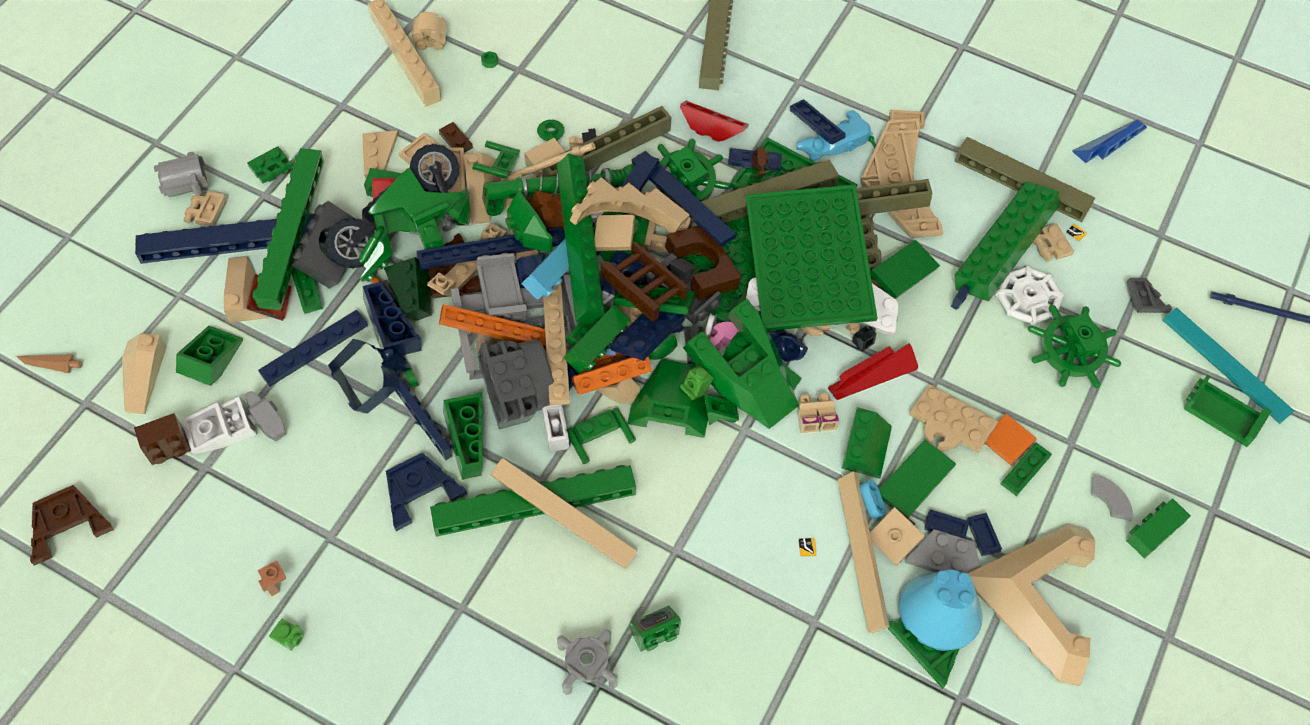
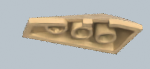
(475, 182)

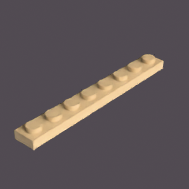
(556, 346)

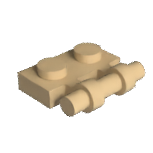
(209, 210)
(1056, 243)

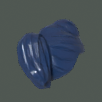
(788, 345)

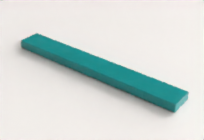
(1228, 365)

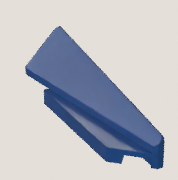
(1109, 142)

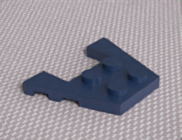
(414, 479)

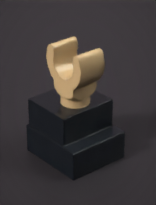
(575, 141)
(863, 337)

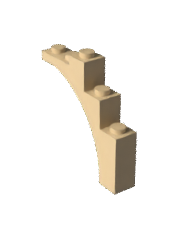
(627, 199)

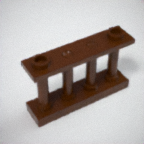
(636, 295)

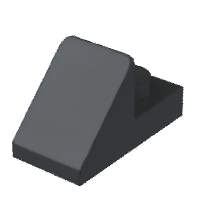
(681, 269)

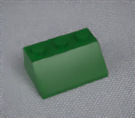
(867, 443)

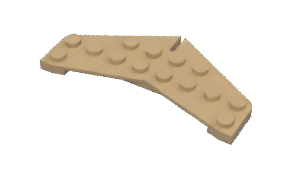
(894, 163)

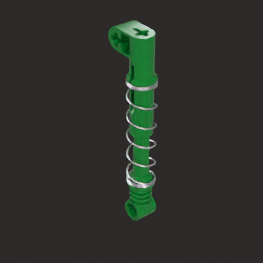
(496, 192)

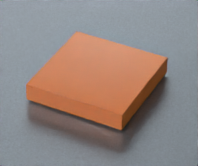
(1010, 439)

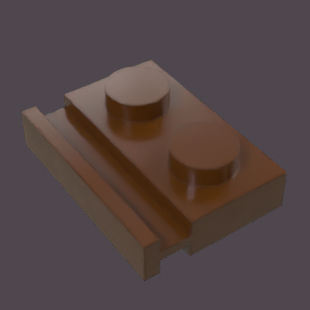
(759, 161)

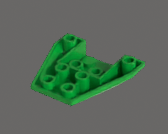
(667, 403)

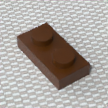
(455, 137)

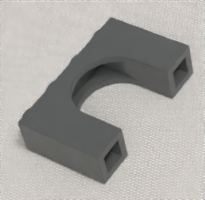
(309, 256)

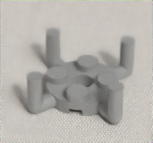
(580, 670)

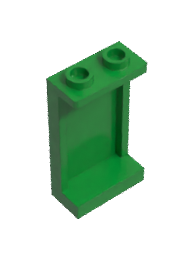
(1225, 412)

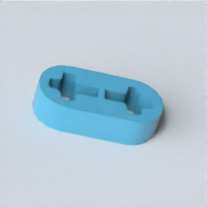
(872, 499)

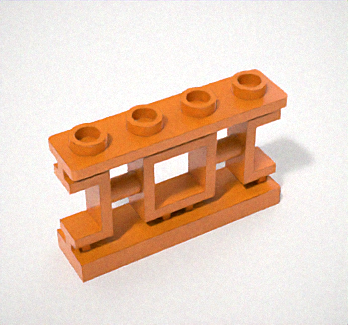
(609, 371)

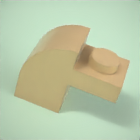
(654, 241)

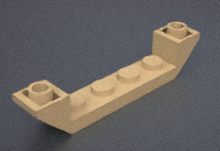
(462, 272)

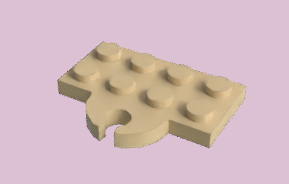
(952, 421)

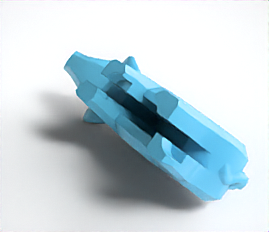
(856, 134)

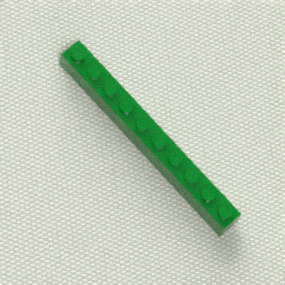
(289, 229)
(580, 242)
(508, 506)

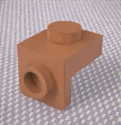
(270, 576)

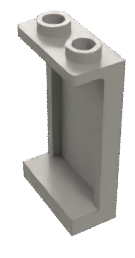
(500, 287)

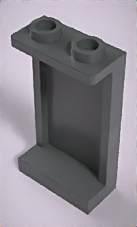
(699, 309)

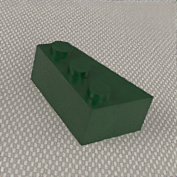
(410, 288)

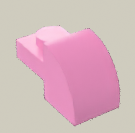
(723, 334)

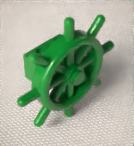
(692, 169)
(1080, 341)

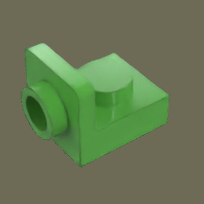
(287, 634)

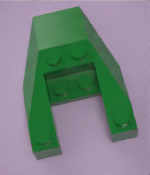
(754, 377)

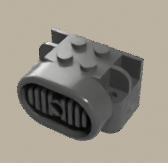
(515, 380)

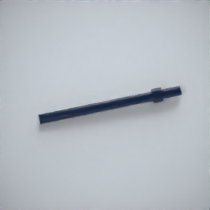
(1230, 299)

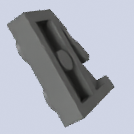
(1146, 297)

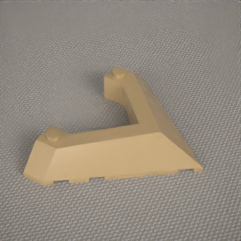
(1009, 591)

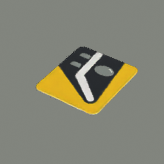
(1076, 232)
(807, 547)

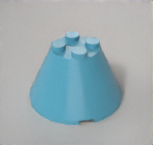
(941, 609)

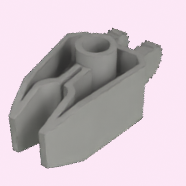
(265, 416)

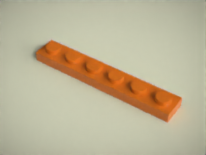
(490, 325)

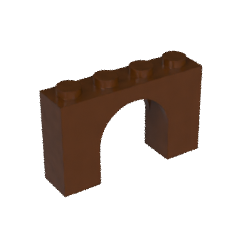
(697, 241)

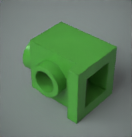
(697, 382)

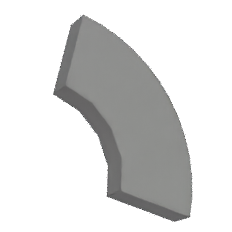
(1113, 497)

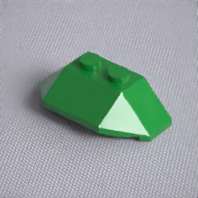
(527, 225)

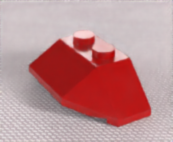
(711, 123)

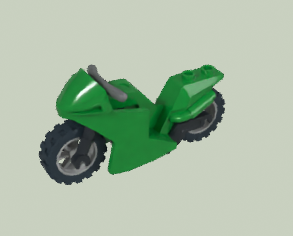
(394, 211)

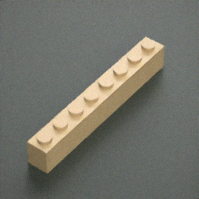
(404, 52)

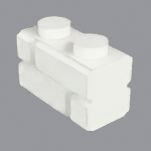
(555, 428)

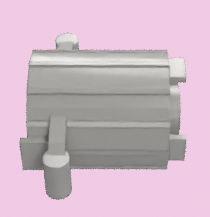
(182, 175)

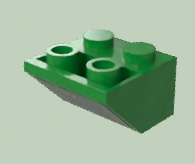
(656, 628)

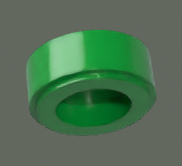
(489, 59)
(411, 378)

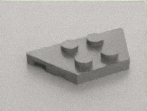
(945, 552)

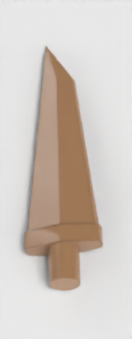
(54, 362)

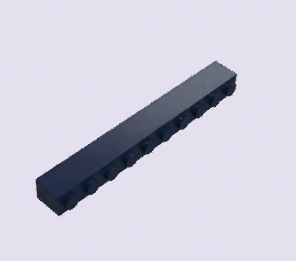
(208, 240)

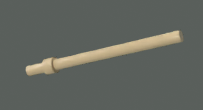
(578, 151)

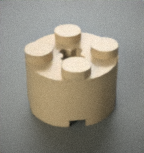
(429, 31)

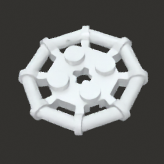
(1023, 301)

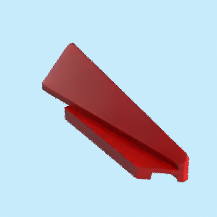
(874, 371)

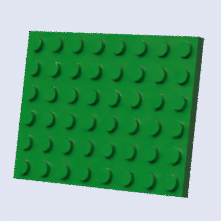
(810, 258)

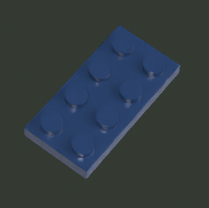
(645, 336)

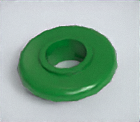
(548, 135)

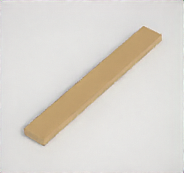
(563, 513)
(863, 553)

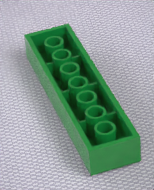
(1007, 240)

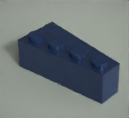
(389, 322)

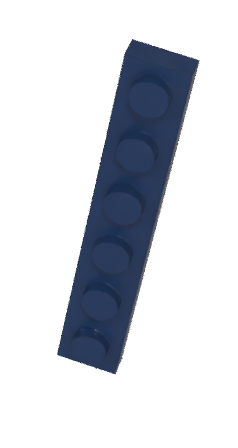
(312, 348)
(423, 418)

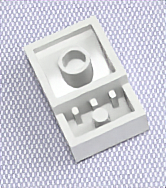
(218, 426)

